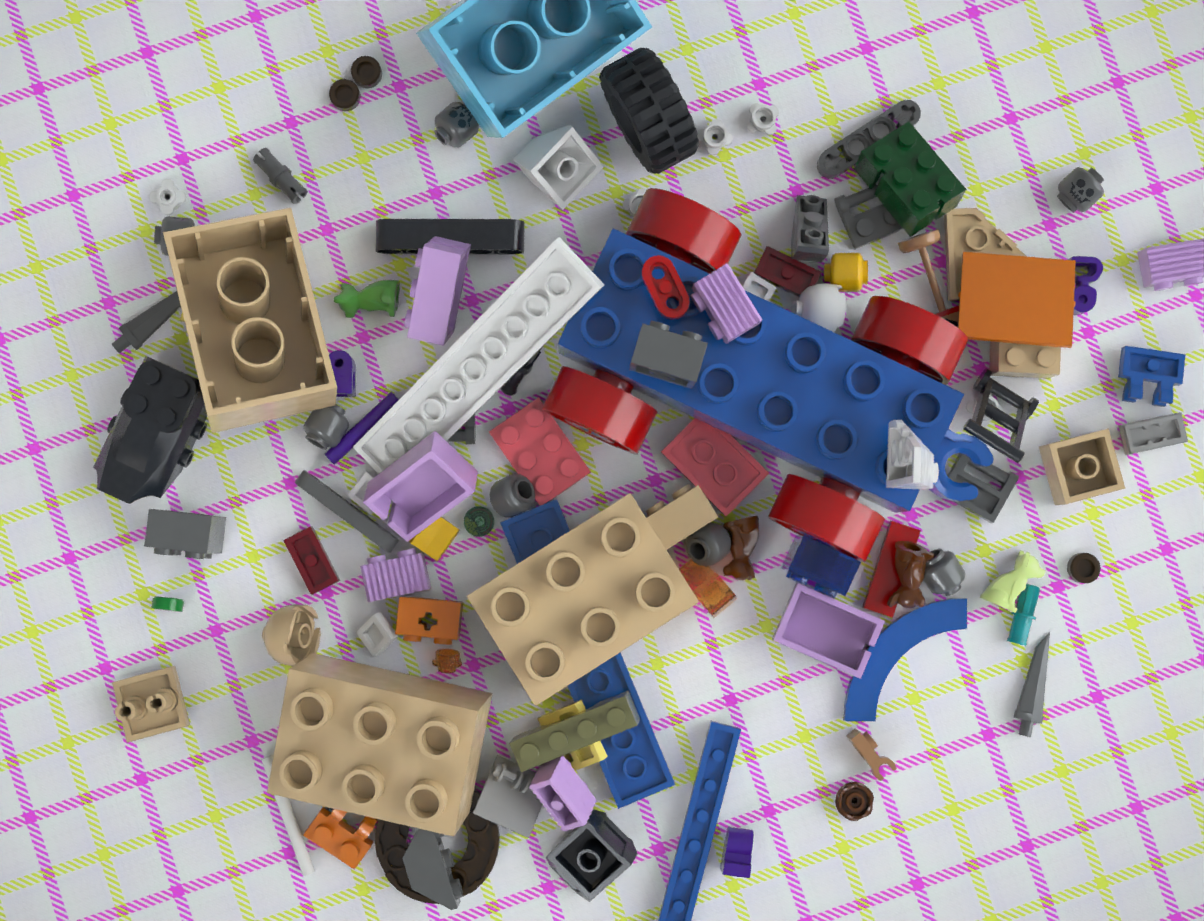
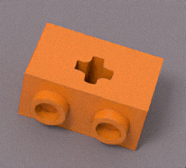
(413, 609)

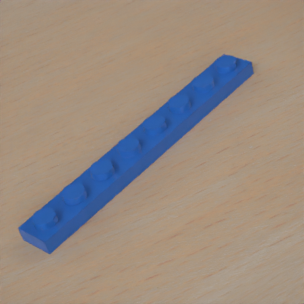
(700, 822)

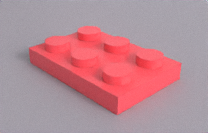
(540, 451)
(715, 464)

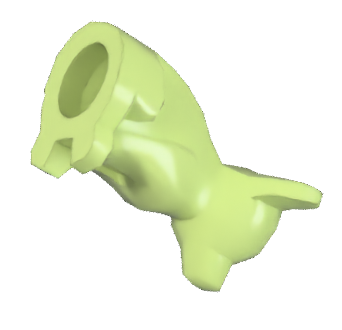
(1008, 586)

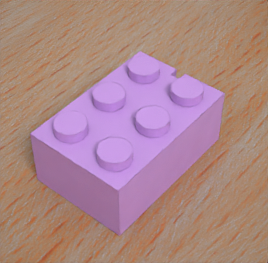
(437, 290)
(421, 485)
(828, 630)

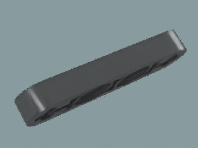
(866, 136)
(346, 511)

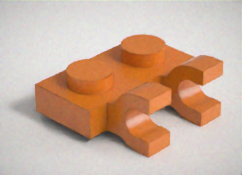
(340, 838)

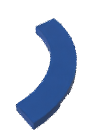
(892, 644)

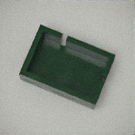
(911, 179)

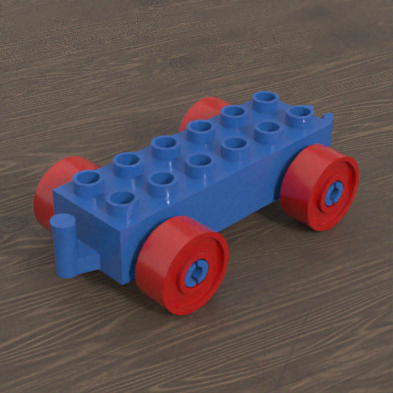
(775, 386)

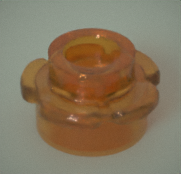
(447, 660)

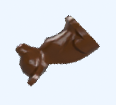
(744, 538)
(910, 567)

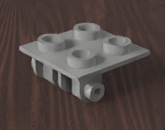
(508, 799)

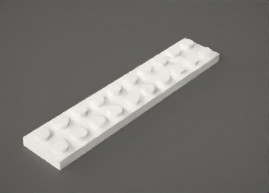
(484, 355)

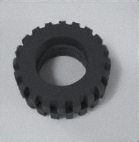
(649, 110)

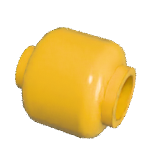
(847, 270)

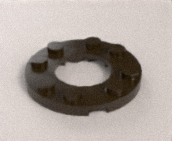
(471, 870)

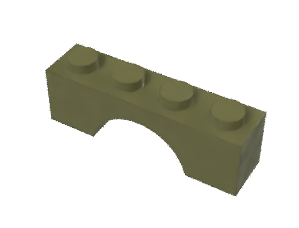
(575, 732)

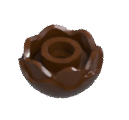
(857, 810)

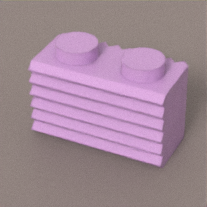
(1172, 264)
(725, 304)
(395, 576)
(563, 793)

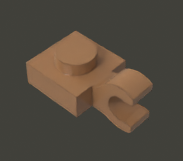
(865, 746)

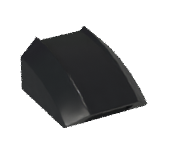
(592, 855)

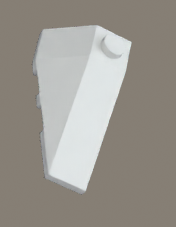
(908, 460)

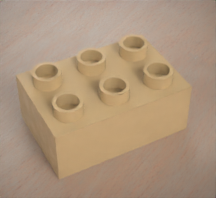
(251, 319)
(582, 599)
(379, 743)

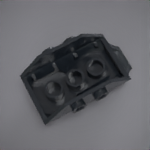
(151, 433)

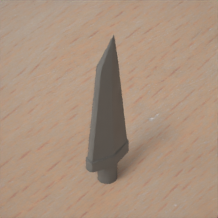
(145, 324)
(1032, 695)

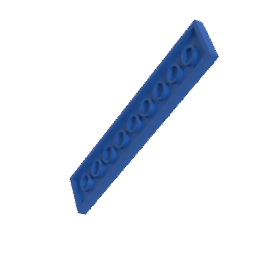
(634, 758)

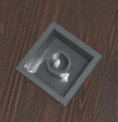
(668, 354)
(182, 531)

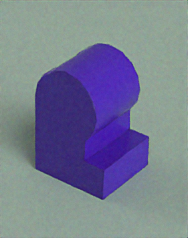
(344, 373)
(737, 852)

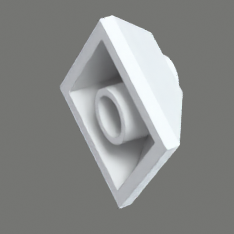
(559, 164)

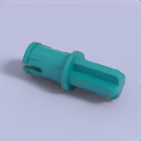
(1024, 615)

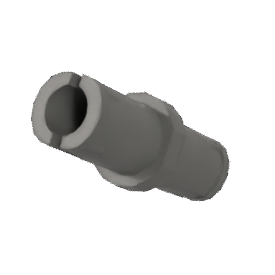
(280, 175)

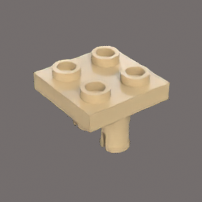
(150, 704)

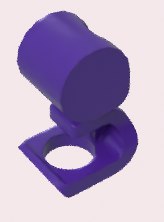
(1084, 294)

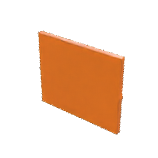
(1017, 299)

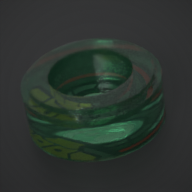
(479, 521)

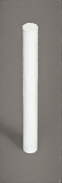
(291, 826)

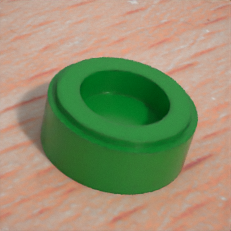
(167, 604)

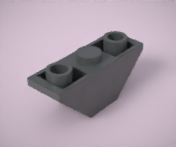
(810, 229)
(430, 869)

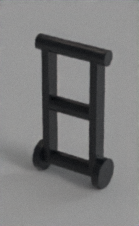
(1016, 426)

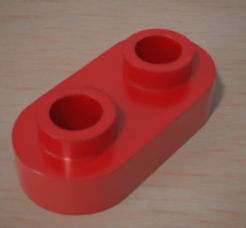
(668, 287)

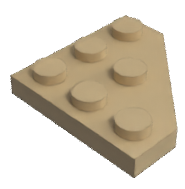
(970, 232)

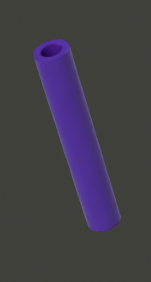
(347, 442)

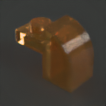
(708, 588)

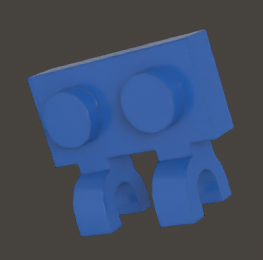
(1154, 367)

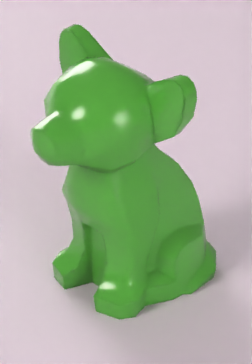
(376, 296)

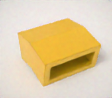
(435, 538)

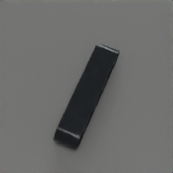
(484, 235)

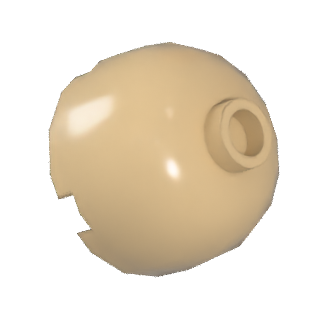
(291, 634)

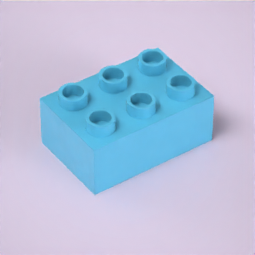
(525, 53)

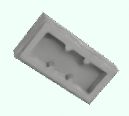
(1153, 433)

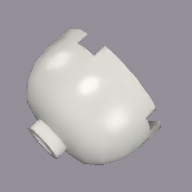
(822, 305)

